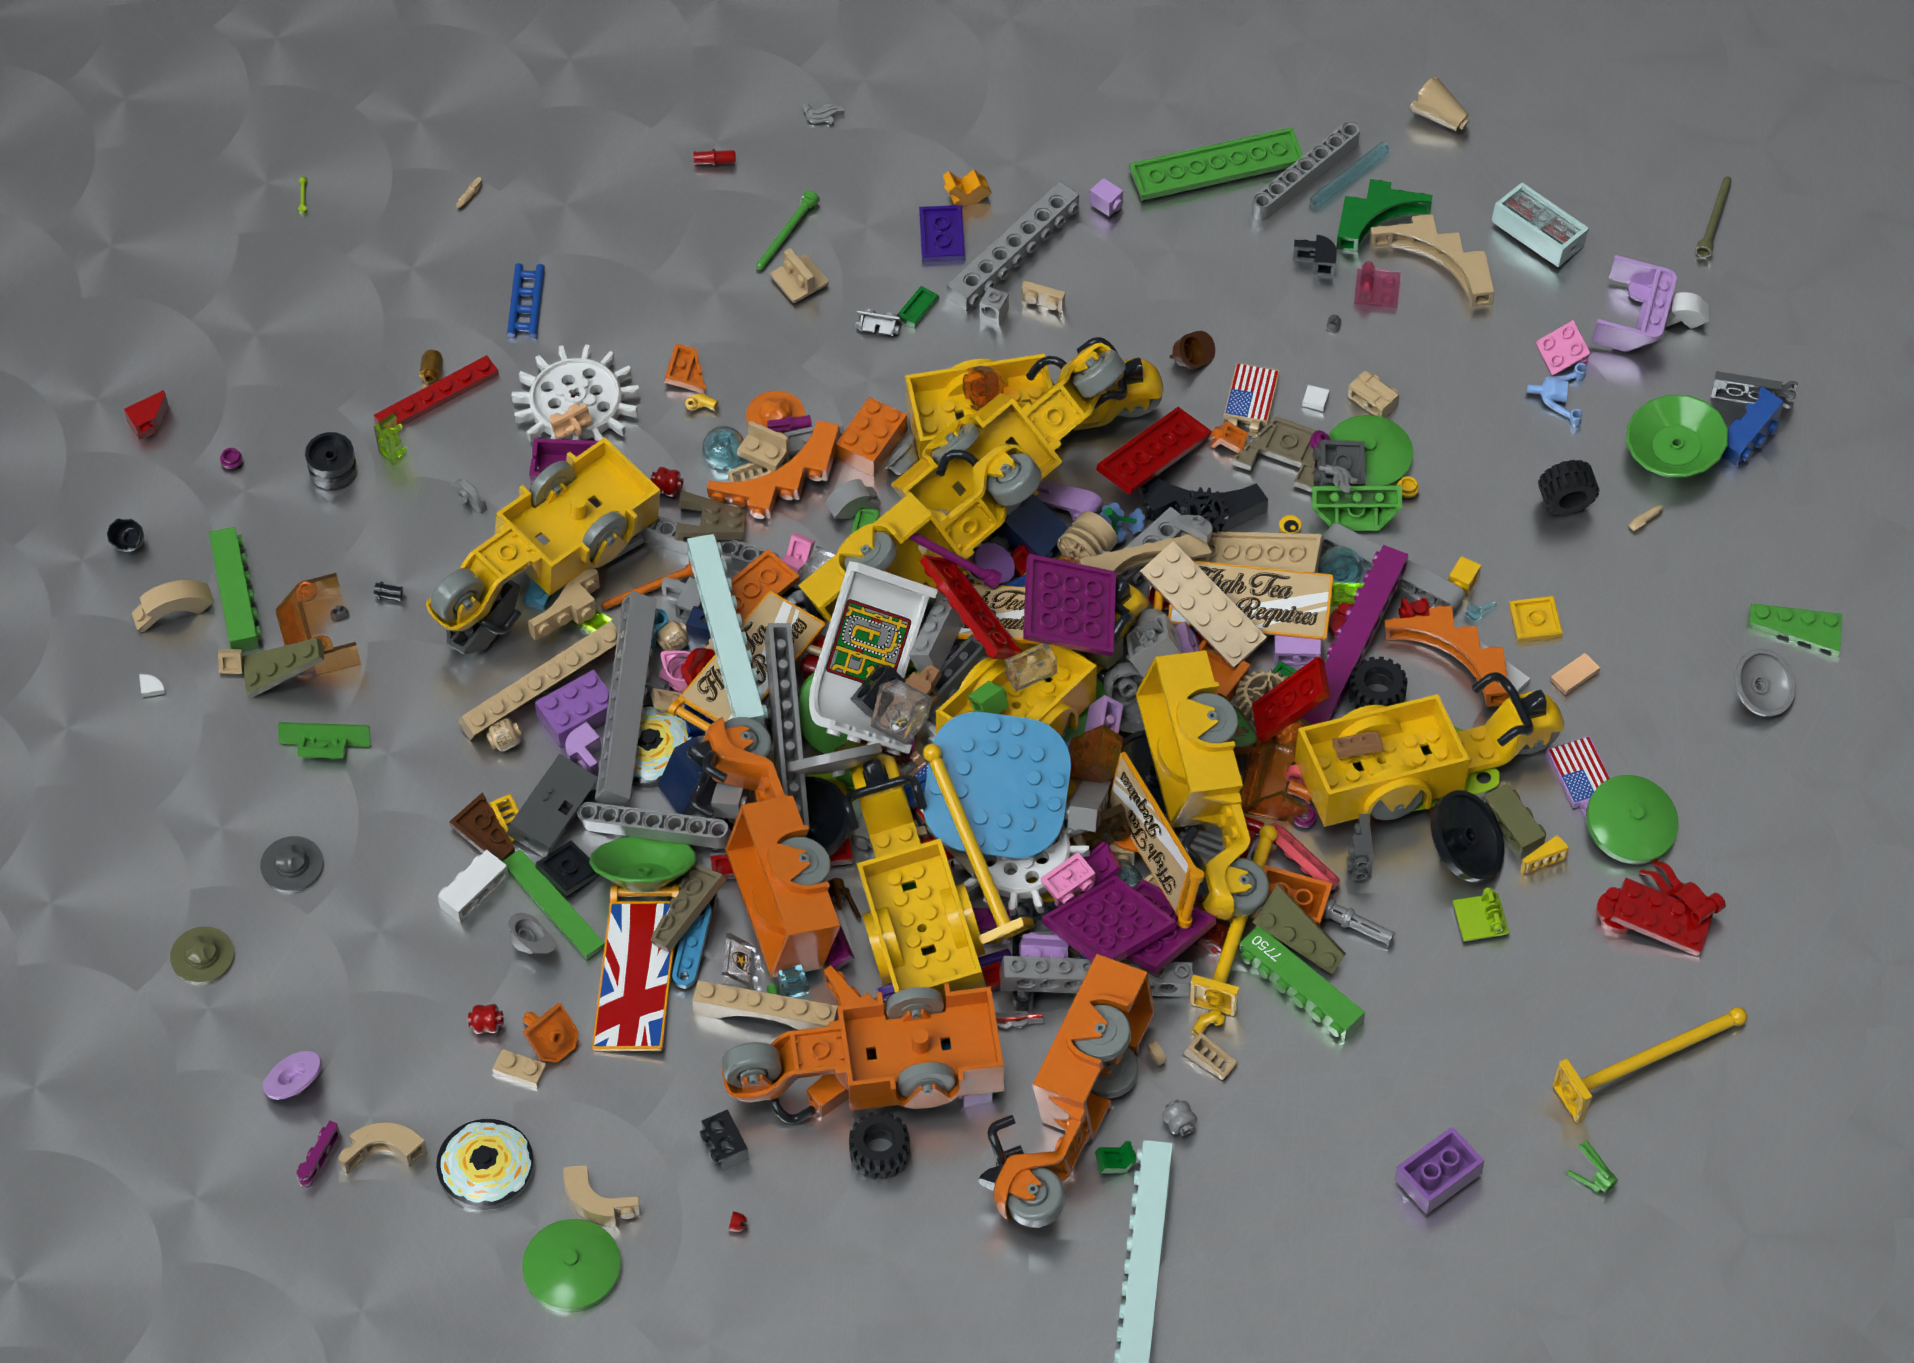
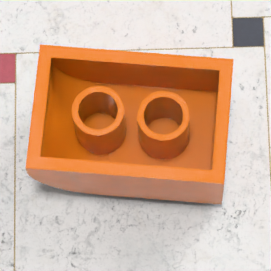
(1307, 891)

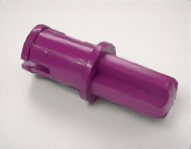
(789, 423)

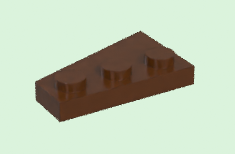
(482, 829)

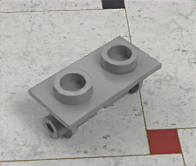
(870, 319)

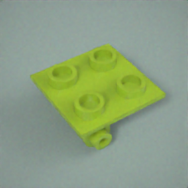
(1481, 916)

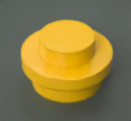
(1409, 487)

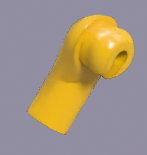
(699, 401)
(1205, 1019)

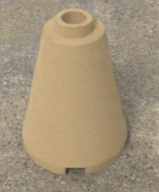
(1439, 105)

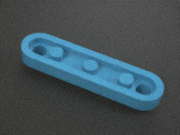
(691, 950)

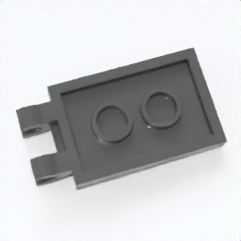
(1746, 388)

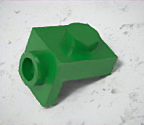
(1116, 1158)

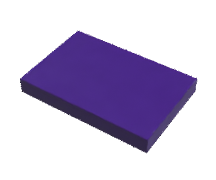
(942, 233)

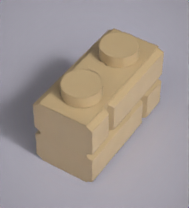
(1373, 395)

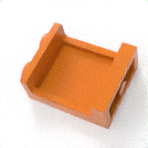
(1224, 674)

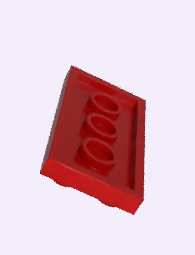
(1290, 699)
(1659, 917)

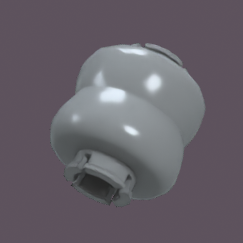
(1179, 1117)

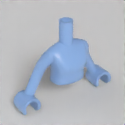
(1555, 390)

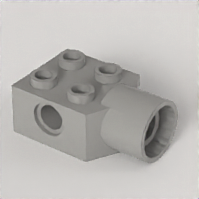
(1146, 643)

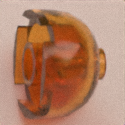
(982, 385)

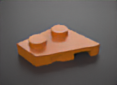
(685, 369)

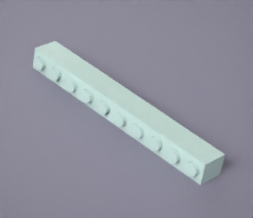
(725, 628)
(1145, 1253)

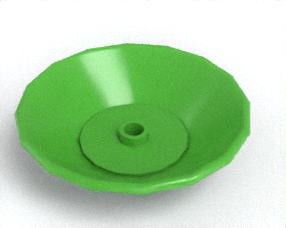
(1681, 422)
(642, 862)

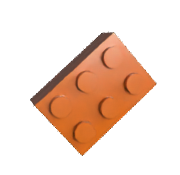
(871, 436)

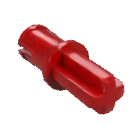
(714, 157)

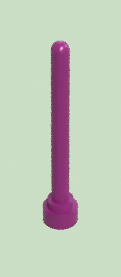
(990, 577)

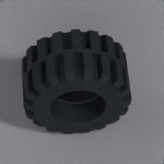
(1568, 487)
(1377, 672)
(884, 1161)

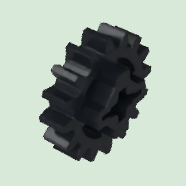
(1197, 505)

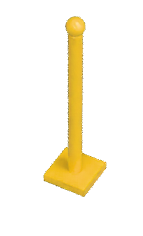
(1005, 927)
(1214, 992)
(1575, 1091)

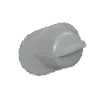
(902, 456)
(529, 935)

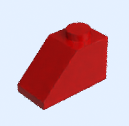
(147, 415)

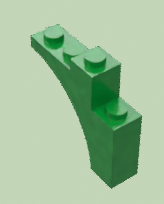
(1381, 205)

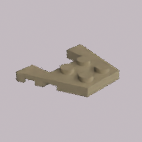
(1283, 442)
(716, 518)

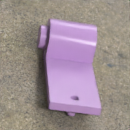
(1068, 498)

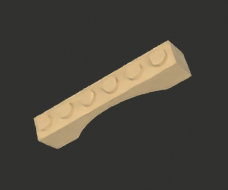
(1141, 555)
(725, 1001)

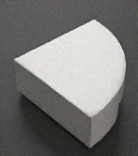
(150, 686)

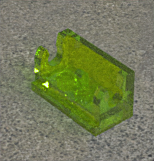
(388, 439)

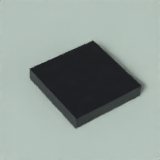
(567, 868)

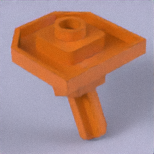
(551, 1034)

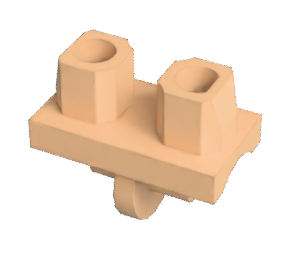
(571, 421)

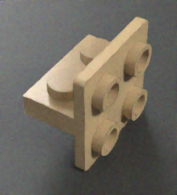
(798, 276)
(764, 447)

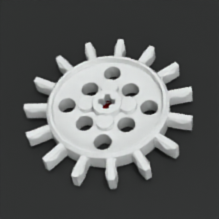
(580, 392)
(1016, 885)

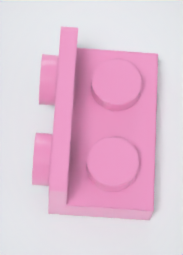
(1069, 879)

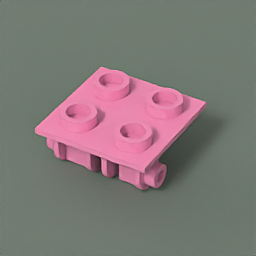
(1563, 348)

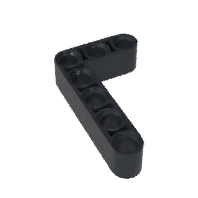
(1027, 908)

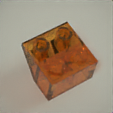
(1095, 754)

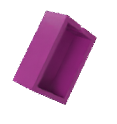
(553, 450)

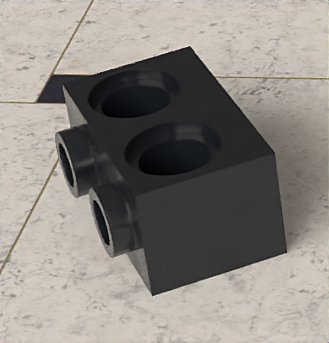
(867, 693)
(727, 1139)

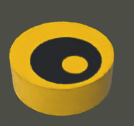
(1290, 524)

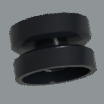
(331, 460)

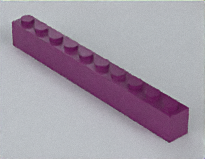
(1359, 628)

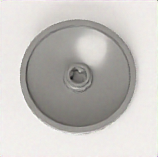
(837, 761)

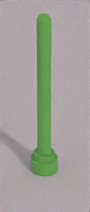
(808, 201)

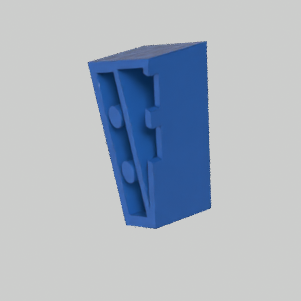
(1753, 428)

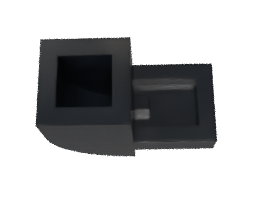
(1321, 251)

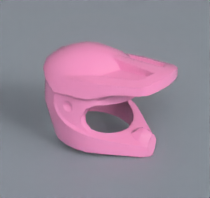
(672, 669)

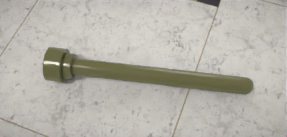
(1705, 246)

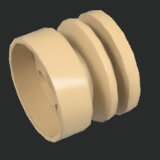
(1087, 536)

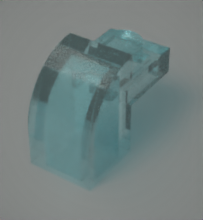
(793, 982)

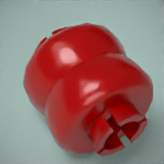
(667, 481)
(485, 1018)

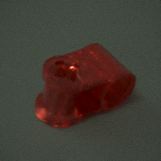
(1213, 939)

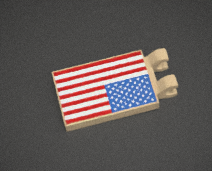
(1251, 396)

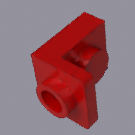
(1414, 608)

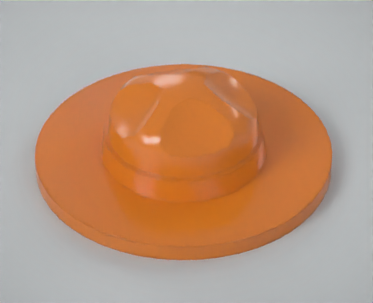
(773, 406)

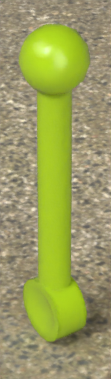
(302, 208)

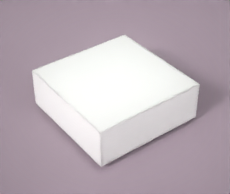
(1315, 398)

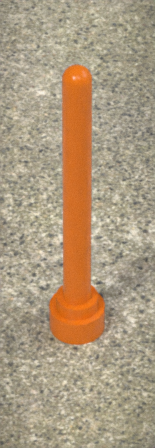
(651, 586)

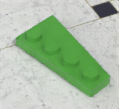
(1808, 626)

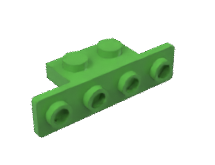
(323, 739)

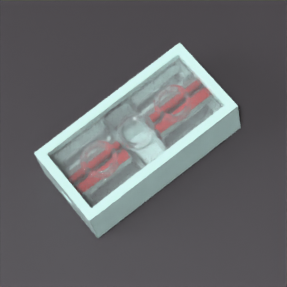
(1539, 224)

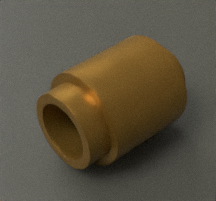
(431, 366)

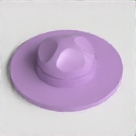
(292, 1075)

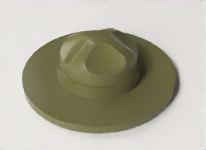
(202, 955)

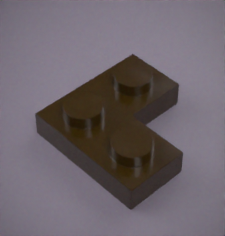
(1114, 828)

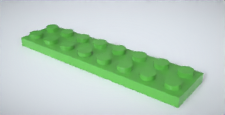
(1215, 163)

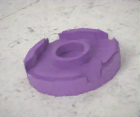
(995, 557)

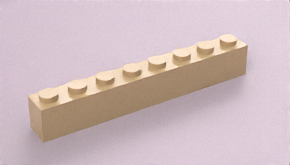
(539, 681)

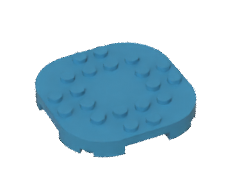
(1008, 779)

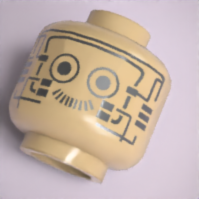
(672, 636)
(504, 734)

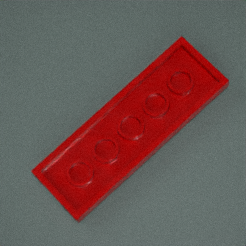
(1153, 450)
(971, 607)

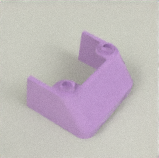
(1648, 285)

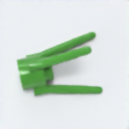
(1604, 1178)

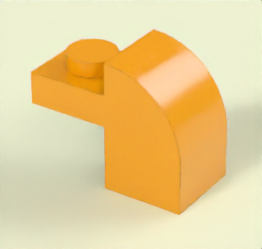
(967, 190)

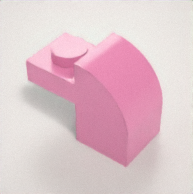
(798, 552)

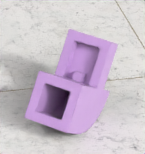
(581, 746)

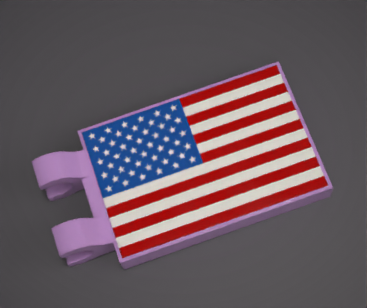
(1578, 770)

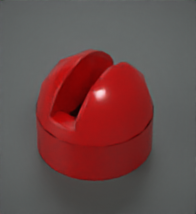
(735, 1221)

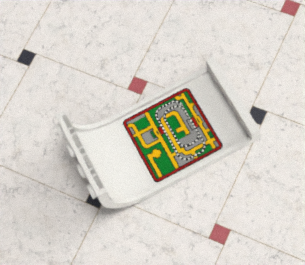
(870, 626)

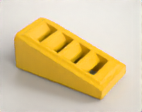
(501, 803)
(1547, 854)

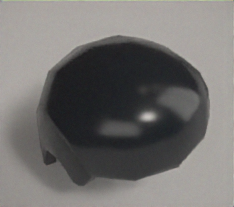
(125, 535)

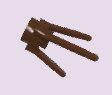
(838, 893)

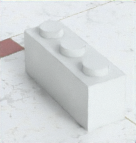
(473, 886)

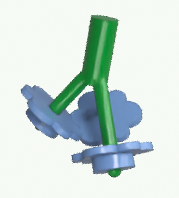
(1114, 517)

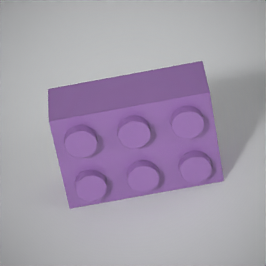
(573, 705)
(1439, 1170)

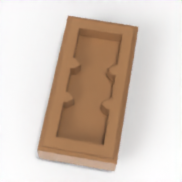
(1357, 744)

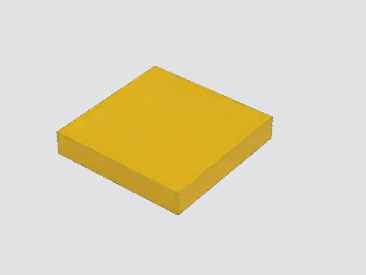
(1535, 619)

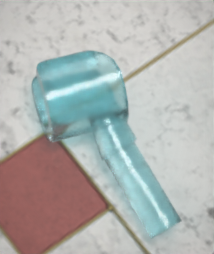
(1475, 612)

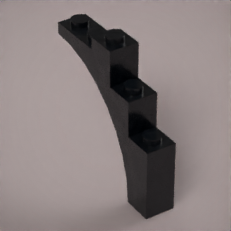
(1243, 503)

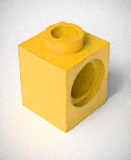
(1465, 574)

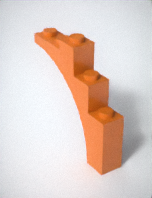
(787, 482)
(1461, 643)
(828, 1091)

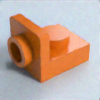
(1229, 436)

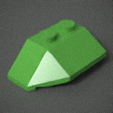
(1361, 509)

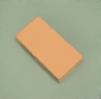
(1575, 674)

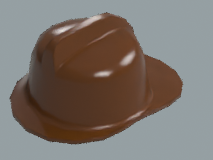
(1194, 350)

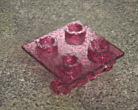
(1376, 287)

